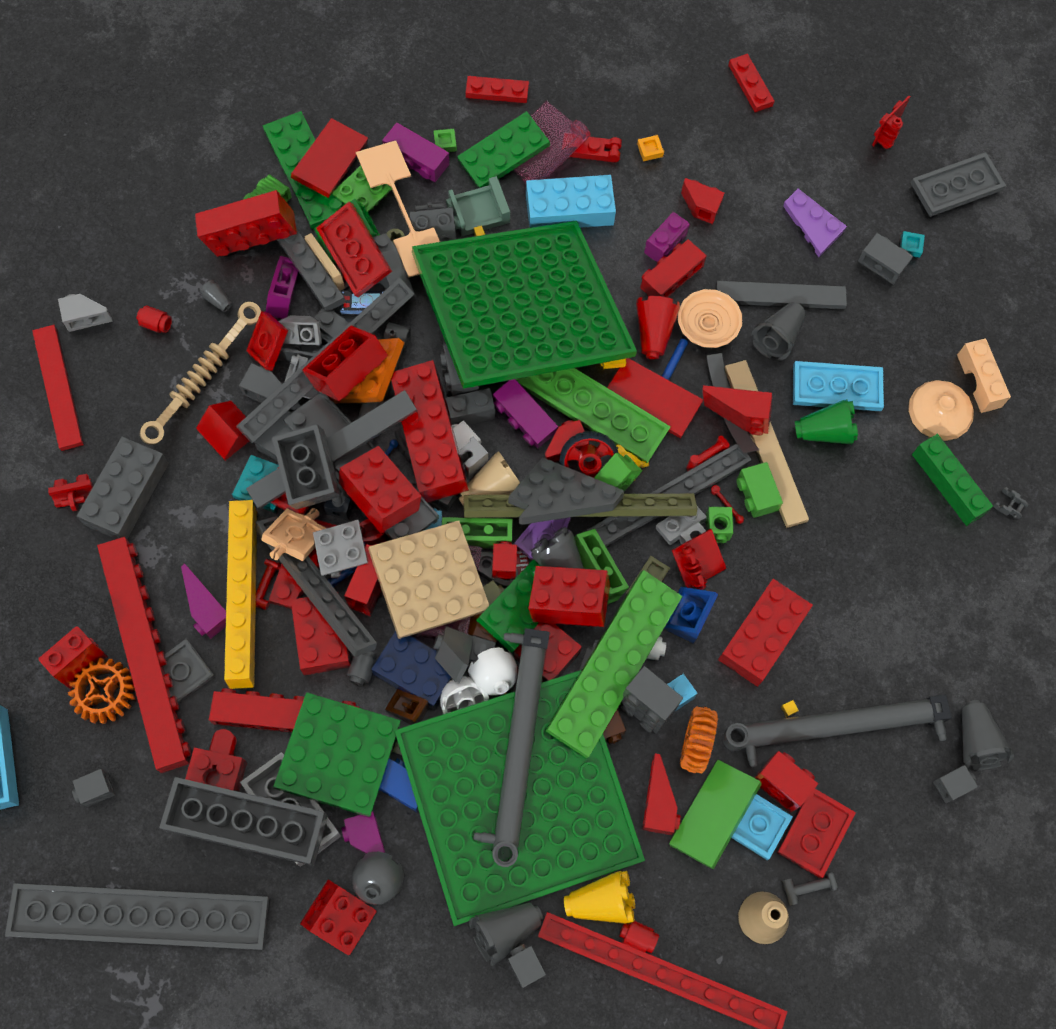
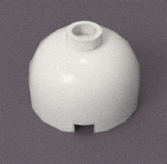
(494, 671)
(461, 695)

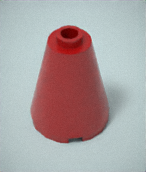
(656, 324)

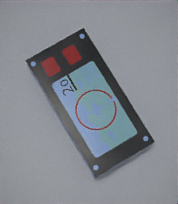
(356, 305)

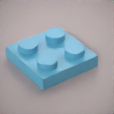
(762, 827)

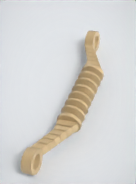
(218, 351)

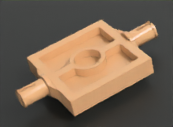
(292, 534)

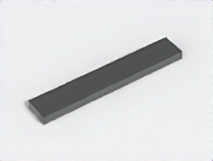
(782, 294)

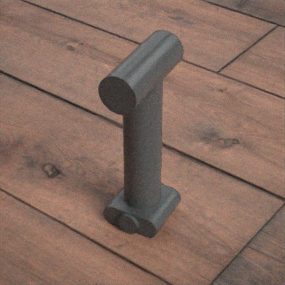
(793, 891)

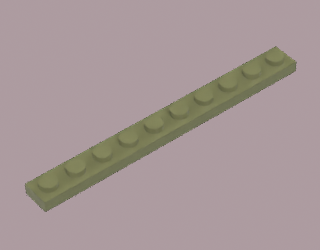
(630, 505)

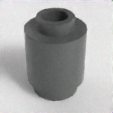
(360, 668)

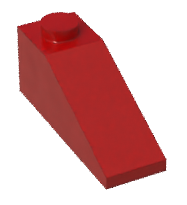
(660, 806)

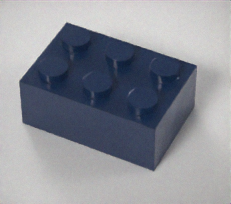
(412, 668)

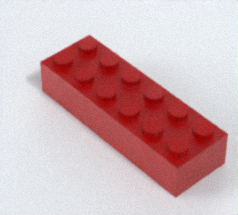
(430, 433)

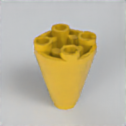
(603, 900)

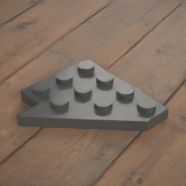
(560, 492)

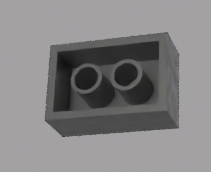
(306, 467)
(650, 700)

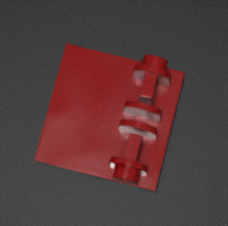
(890, 125)
(699, 560)

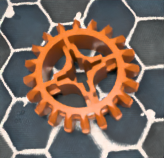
(94, 696)
(699, 740)

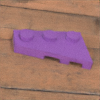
(817, 223)
(538, 531)

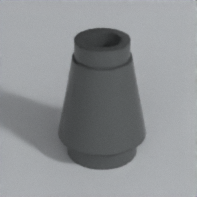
(215, 295)

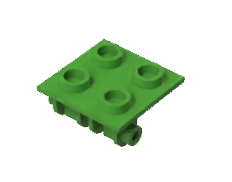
(358, 188)

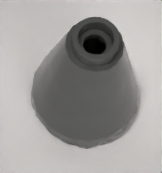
(558, 551)

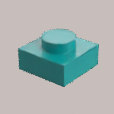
(912, 243)

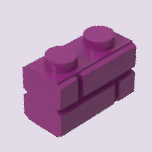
(666, 237)

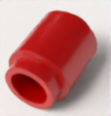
(154, 319)
(639, 936)

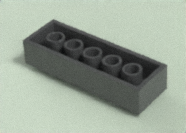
(244, 821)

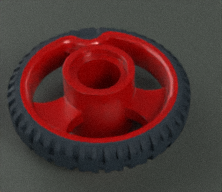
(570, 452)

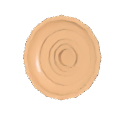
(710, 318)
(941, 409)

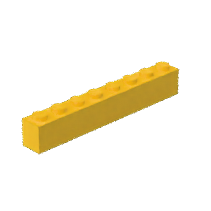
(241, 595)

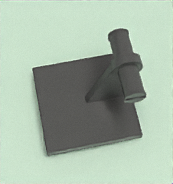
(436, 217)

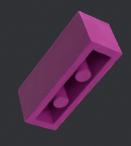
(418, 152)
(524, 413)

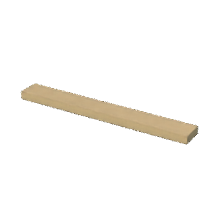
(769, 451)

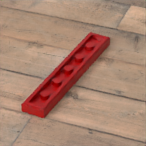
(57, 388)

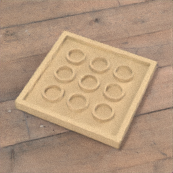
(428, 579)

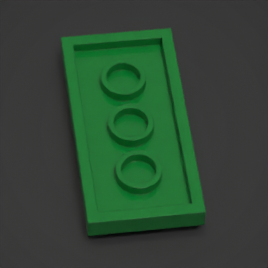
(504, 150)
(511, 609)

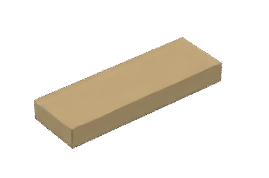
(325, 261)

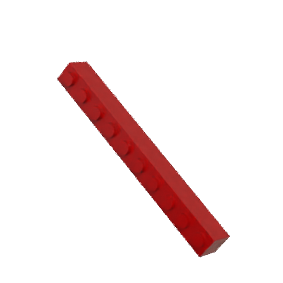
(143, 655)

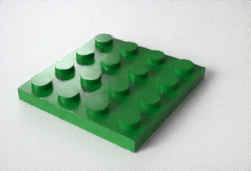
(337, 754)

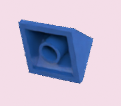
(691, 613)

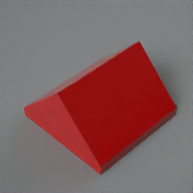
(220, 428)

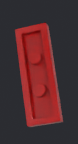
(751, 82)
(497, 89)

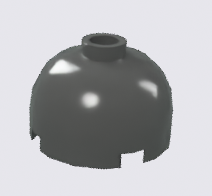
(377, 878)

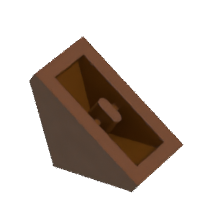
(407, 707)

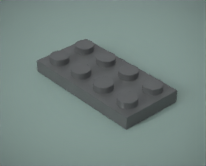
(958, 184)

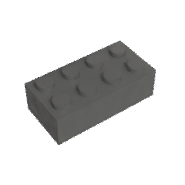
(123, 489)

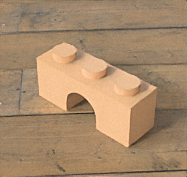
(990, 389)

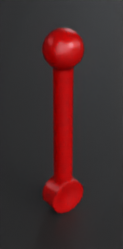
(715, 490)

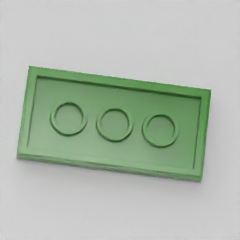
(715, 814)

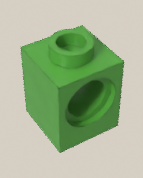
(721, 515)

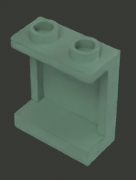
(479, 207)

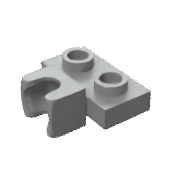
(682, 527)

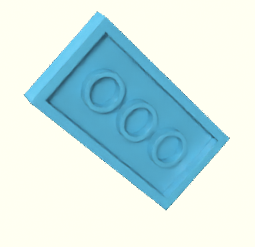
(829, 383)

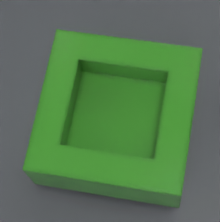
(445, 139)

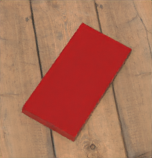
(329, 158)
(354, 249)
(656, 396)

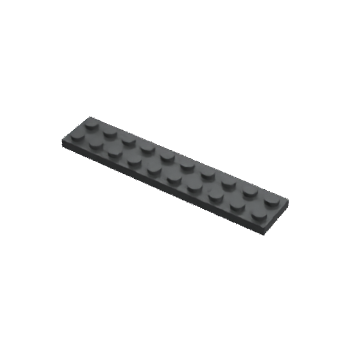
(137, 916)

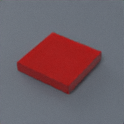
(267, 340)

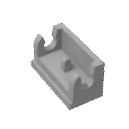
(476, 457)

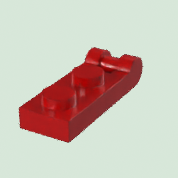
(594, 148)

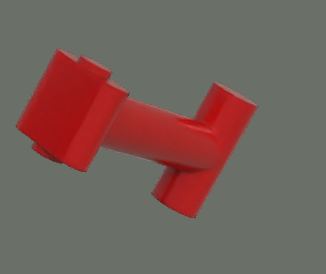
(696, 460)
(264, 583)

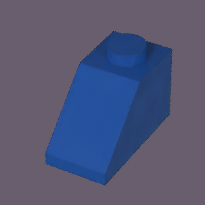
(397, 784)

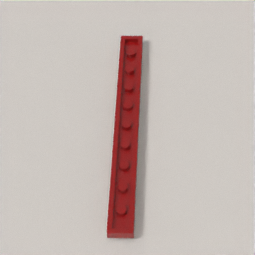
(661, 973)

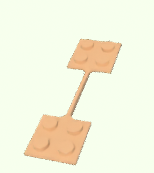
(385, 166)

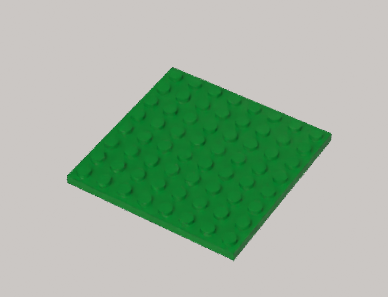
(521, 303)
(572, 811)

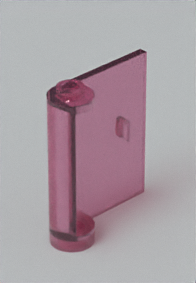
(564, 140)

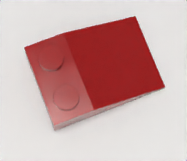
(741, 407)

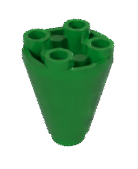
(829, 424)

